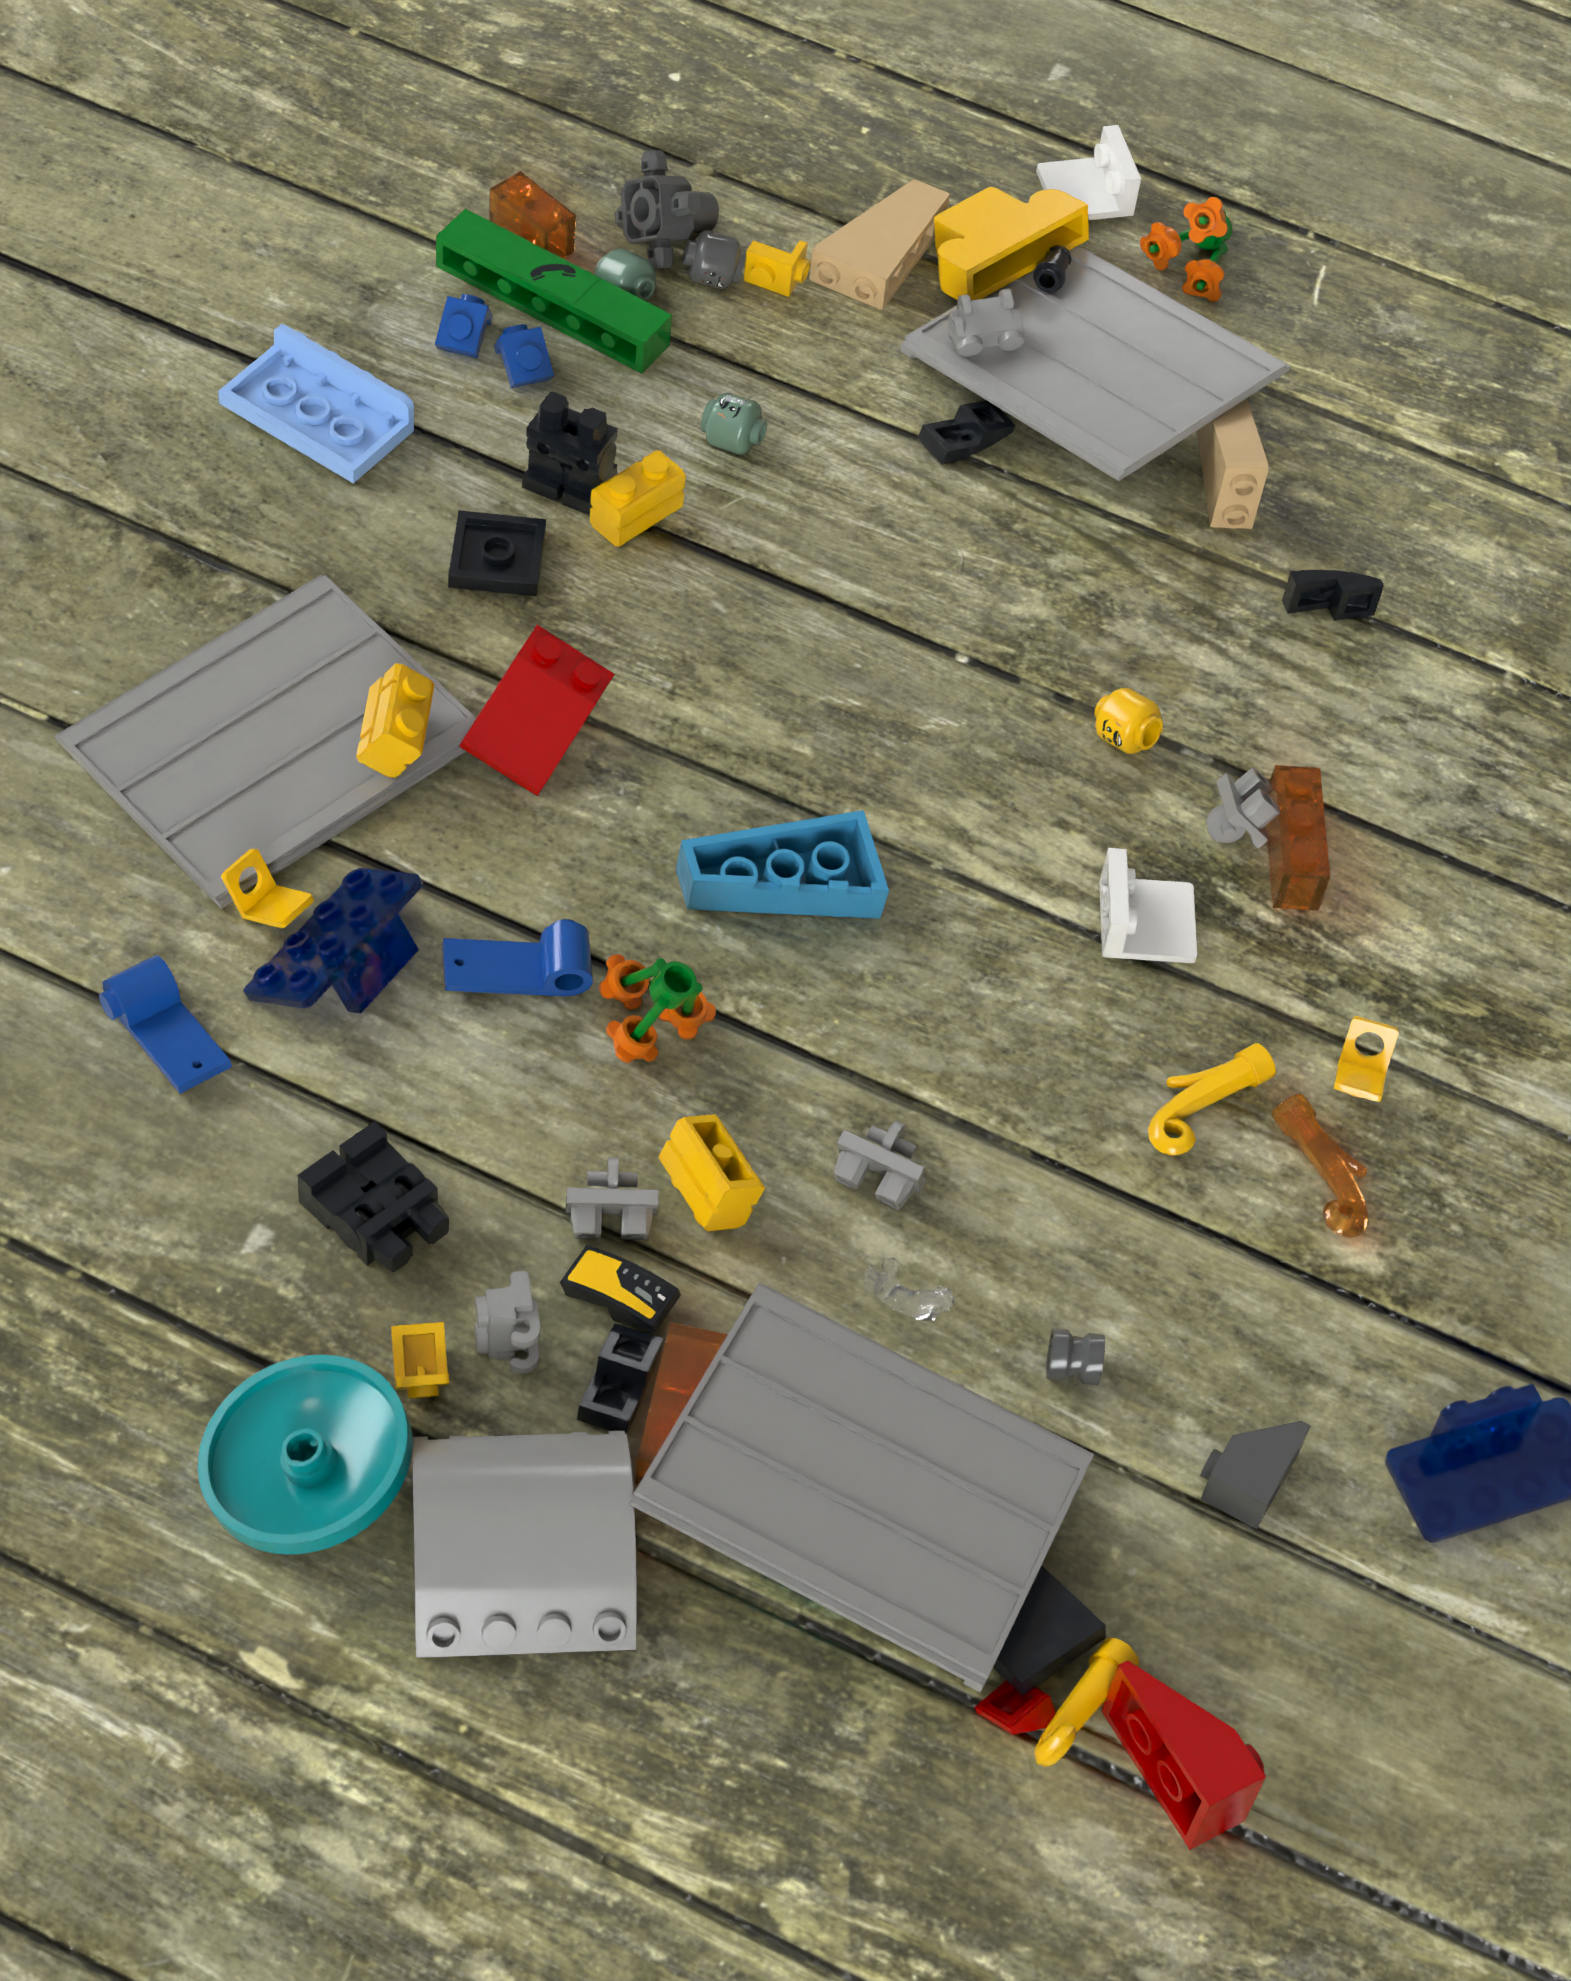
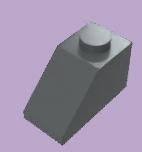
(1252, 1470)

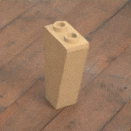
(880, 246)
(1232, 467)

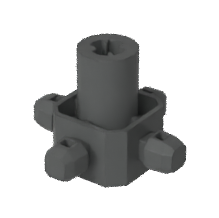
(663, 210)

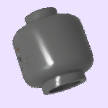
(714, 260)

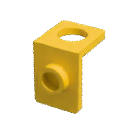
(267, 901)
(1363, 1074)

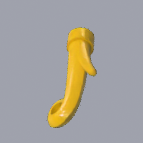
(1248, 1068)
(1083, 1700)

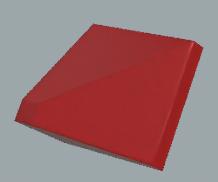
(1017, 1712)

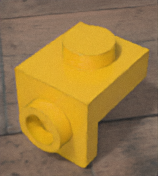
(776, 268)
(420, 1359)

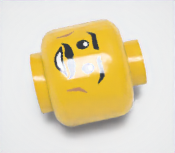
(1128, 720)

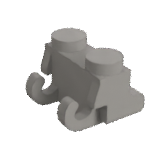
(986, 324)
(509, 1323)

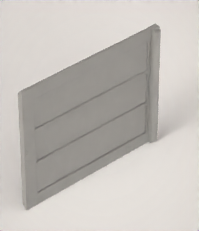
(1105, 365)
(259, 738)
(865, 1483)

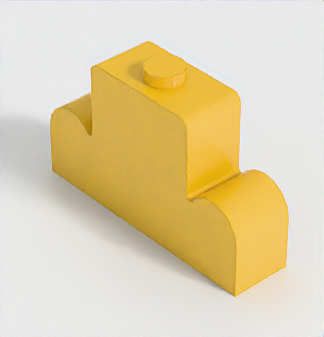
(1000, 239)

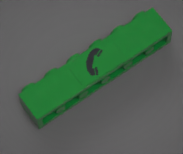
(553, 290)

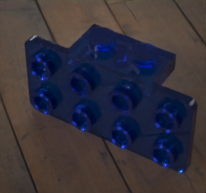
(347, 943)
(1486, 1462)

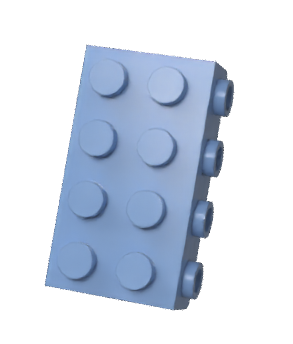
(320, 404)

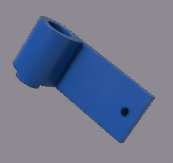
(549, 968)
(151, 1010)

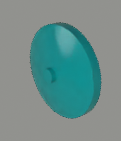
(305, 1454)

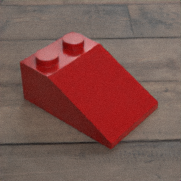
(536, 710)
(1184, 1754)

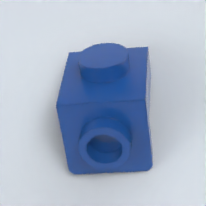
(463, 325)
(524, 355)

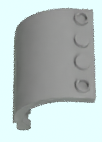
(523, 1544)

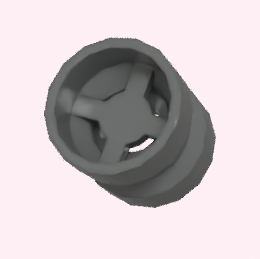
(1076, 1355)

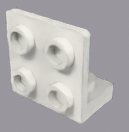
(1105, 182)
(1145, 916)

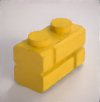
(637, 498)
(395, 720)
(711, 1172)

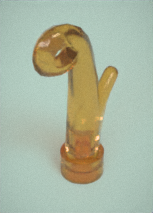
(1297, 1119)

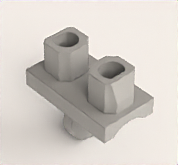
(1243, 808)
(899, 1173)
(589, 1204)

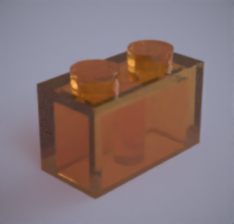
(533, 214)

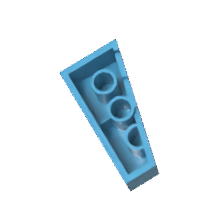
(787, 869)

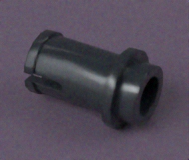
(1050, 273)

